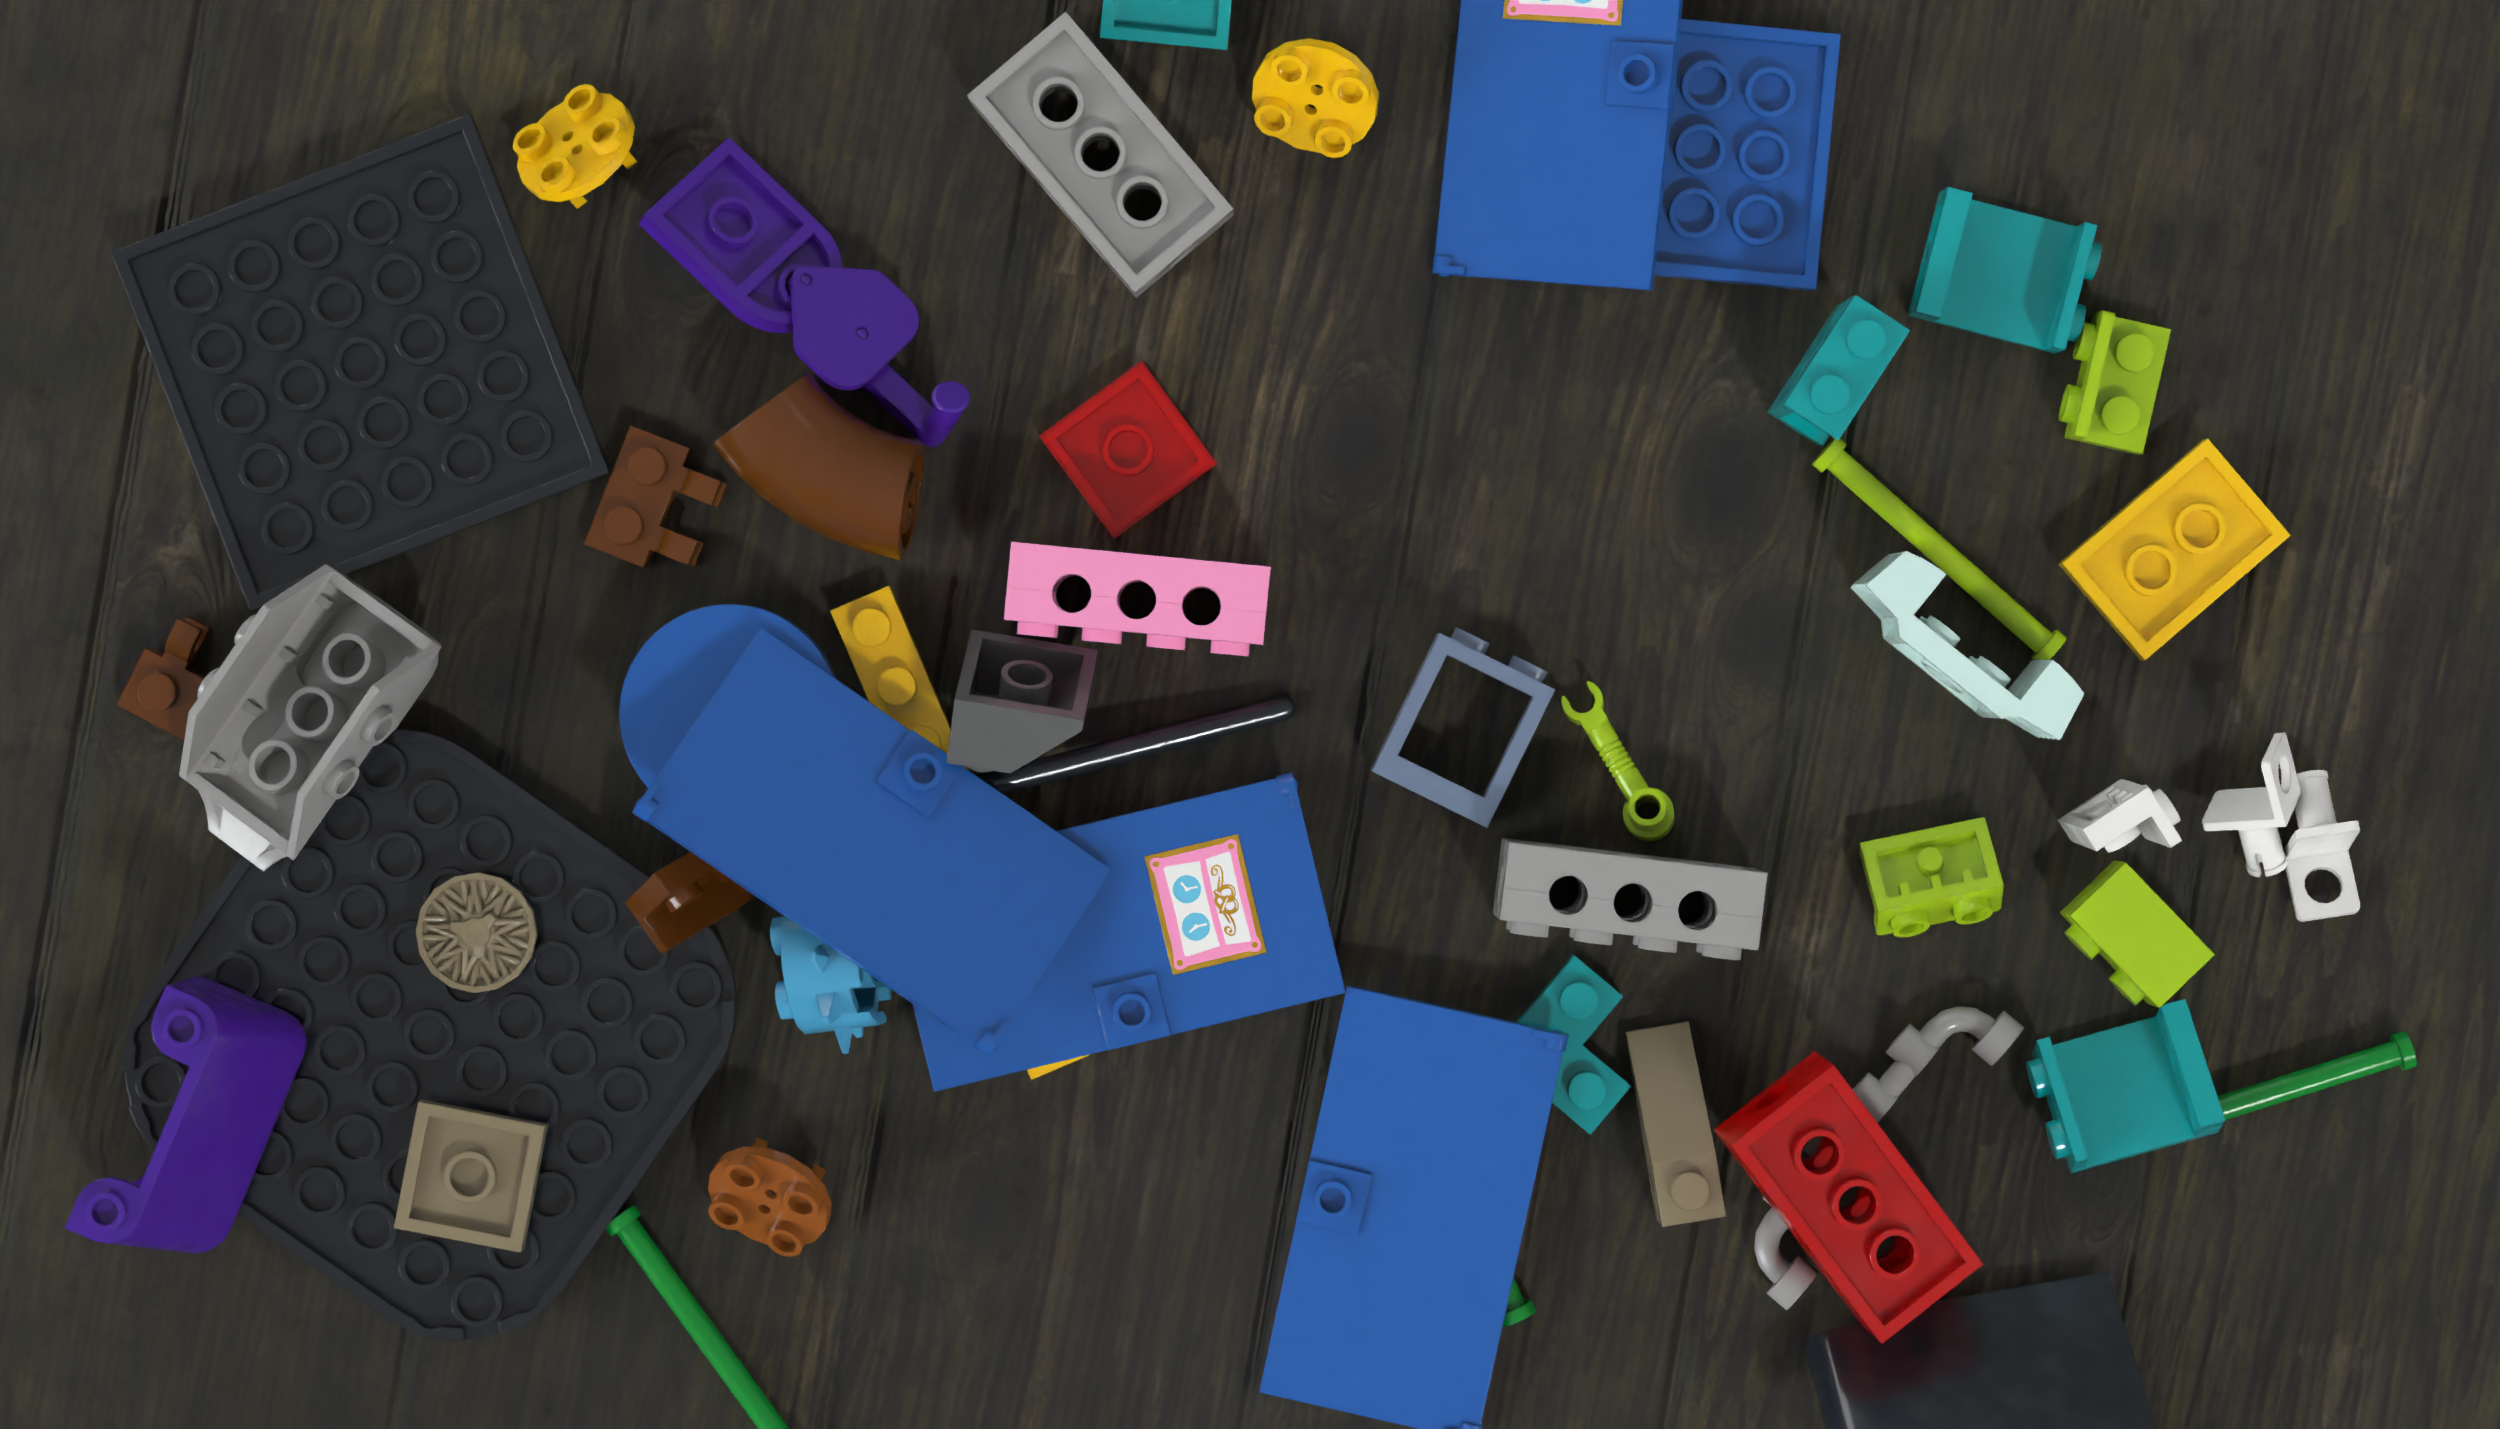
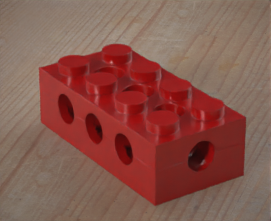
(1889, 1201)

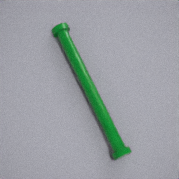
(2320, 1076)
(694, 1319)

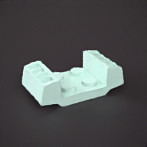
(2037, 701)

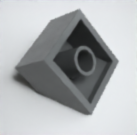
(1017, 700)

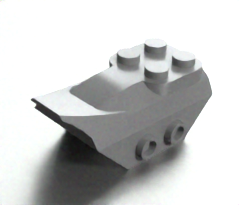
(299, 710)

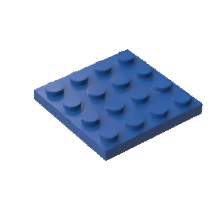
(1748, 155)

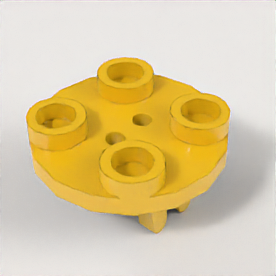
(1287, 85)
(575, 146)

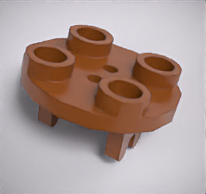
(769, 1198)

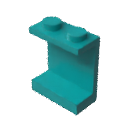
(2004, 273)
(1838, 370)
(2126, 1089)

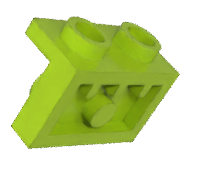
(2115, 382)
(1932, 877)

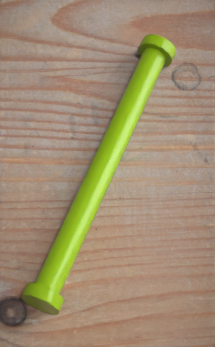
(1939, 551)

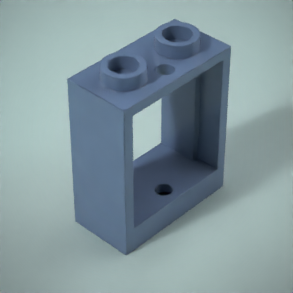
(1471, 652)

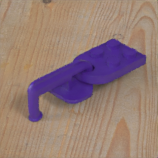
(751, 237)

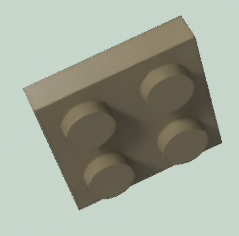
(471, 1176)

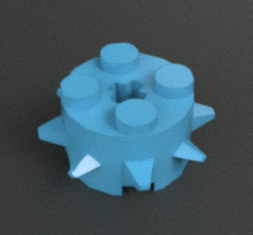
(823, 986)

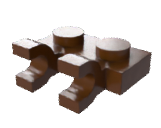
(641, 496)
(164, 683)

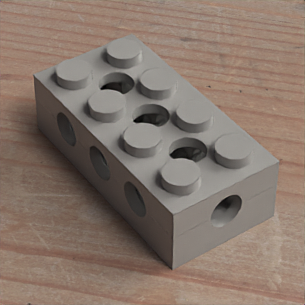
(1111, 112)
(1730, 894)

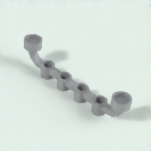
(1911, 1054)

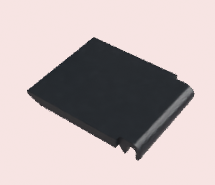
(1989, 1362)

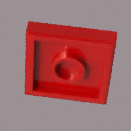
(1128, 450)

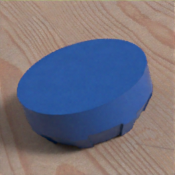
(683, 670)

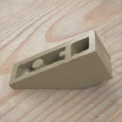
(1674, 1125)

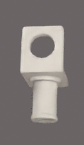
(2260, 810)
(2320, 845)

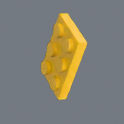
(2174, 549)

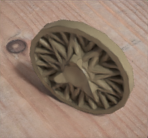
(476, 932)

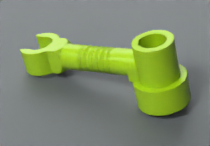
(1626, 775)

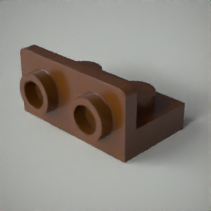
(684, 901)

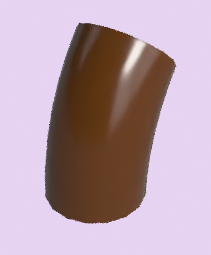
(830, 469)

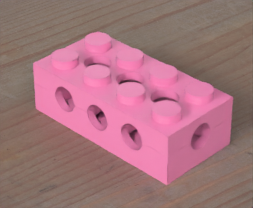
(1039, 569)

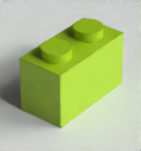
(2135, 935)

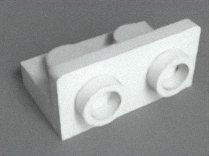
(2120, 816)

